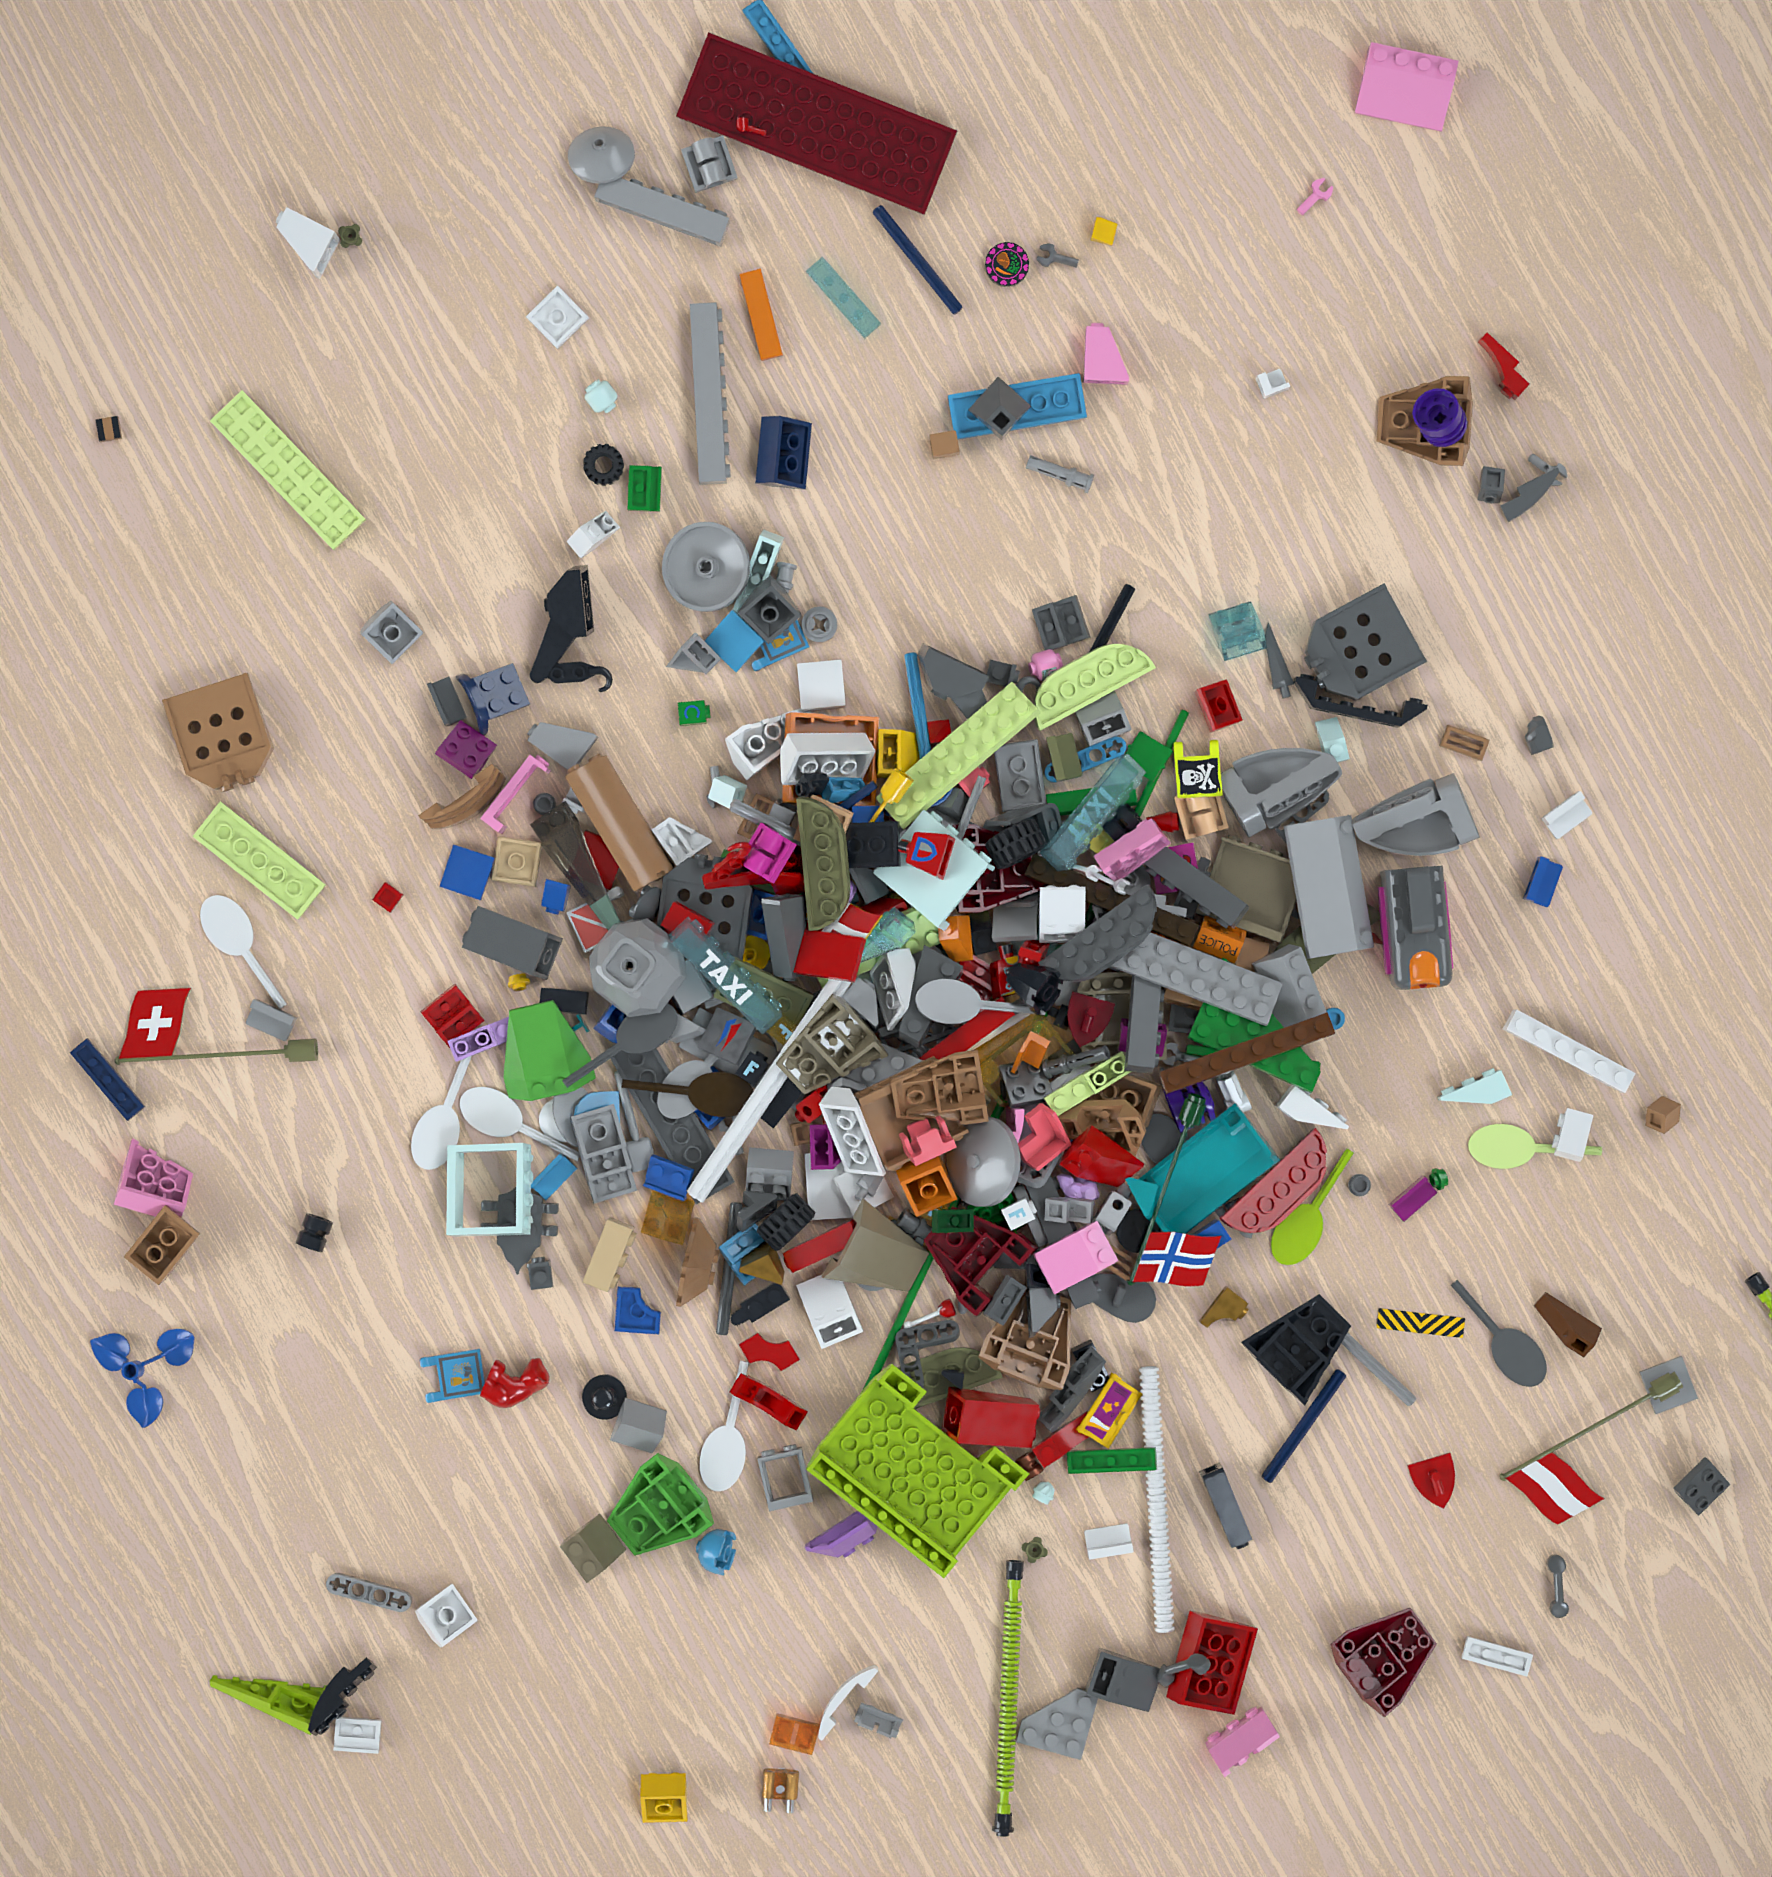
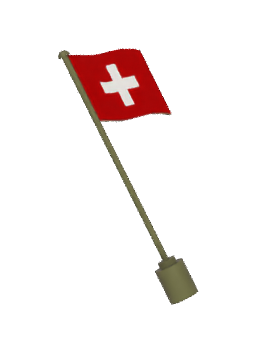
(157, 1024)

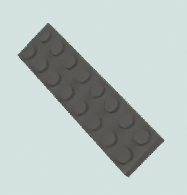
(681, 1138)

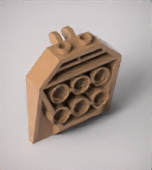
(200, 705)

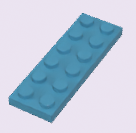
(1050, 400)

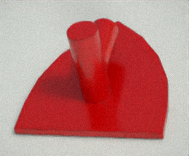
(1434, 1478)

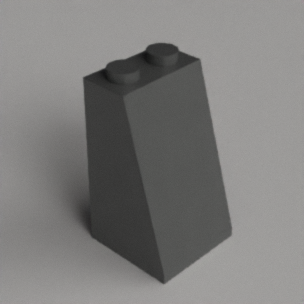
(511, 942)

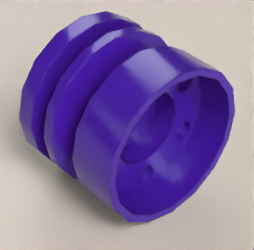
(1440, 417)
(1176, 1099)

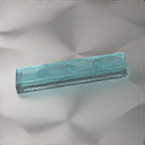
(843, 297)

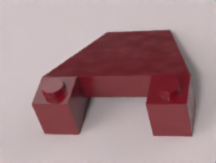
(970, 1255)

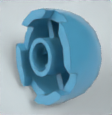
(716, 1551)

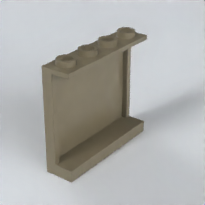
(1261, 882)

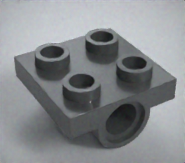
(1025, 1086)
(1701, 1486)

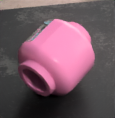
(1044, 664)

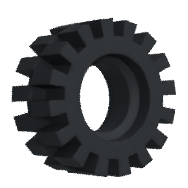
(593, 455)

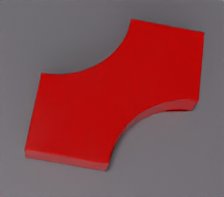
(759, 1349)

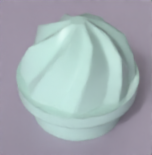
(1044, 1492)

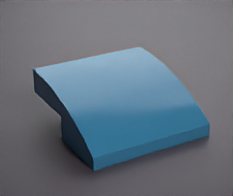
(734, 640)
(740, 1246)

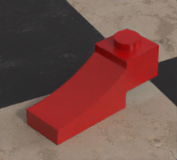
(1511, 381)
(1060, 1442)

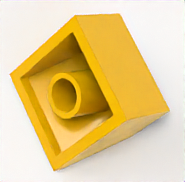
(663, 1797)

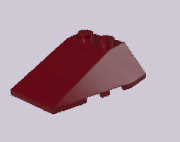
(995, 886)

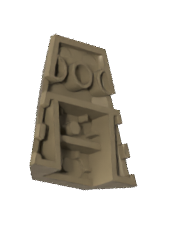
(830, 1046)
(877, 1253)

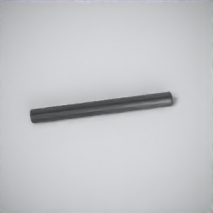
(727, 1276)

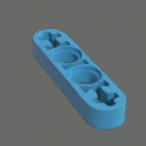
(1085, 760)

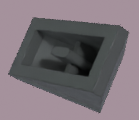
(954, 804)

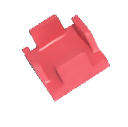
(926, 1141)

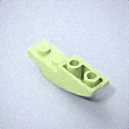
(1087, 1084)

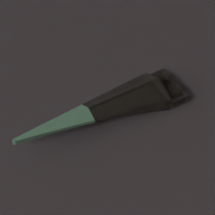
(567, 847)

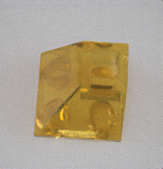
(667, 1217)

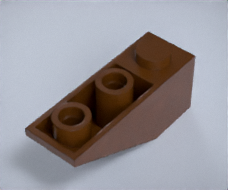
(1570, 1326)

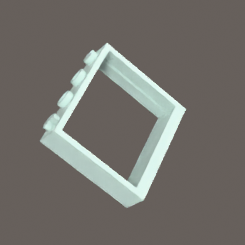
(455, 1190)

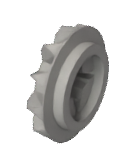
(819, 613)

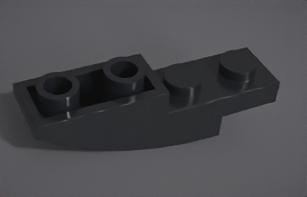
(332, 1701)

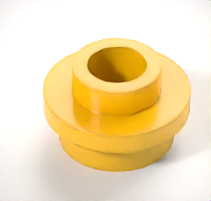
(518, 982)

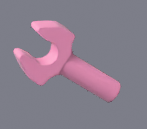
(1315, 196)

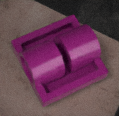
(466, 749)

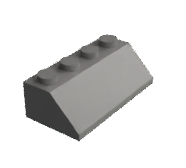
(1299, 994)

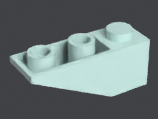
(1486, 1090)

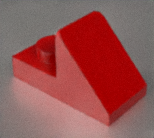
(1033, 952)

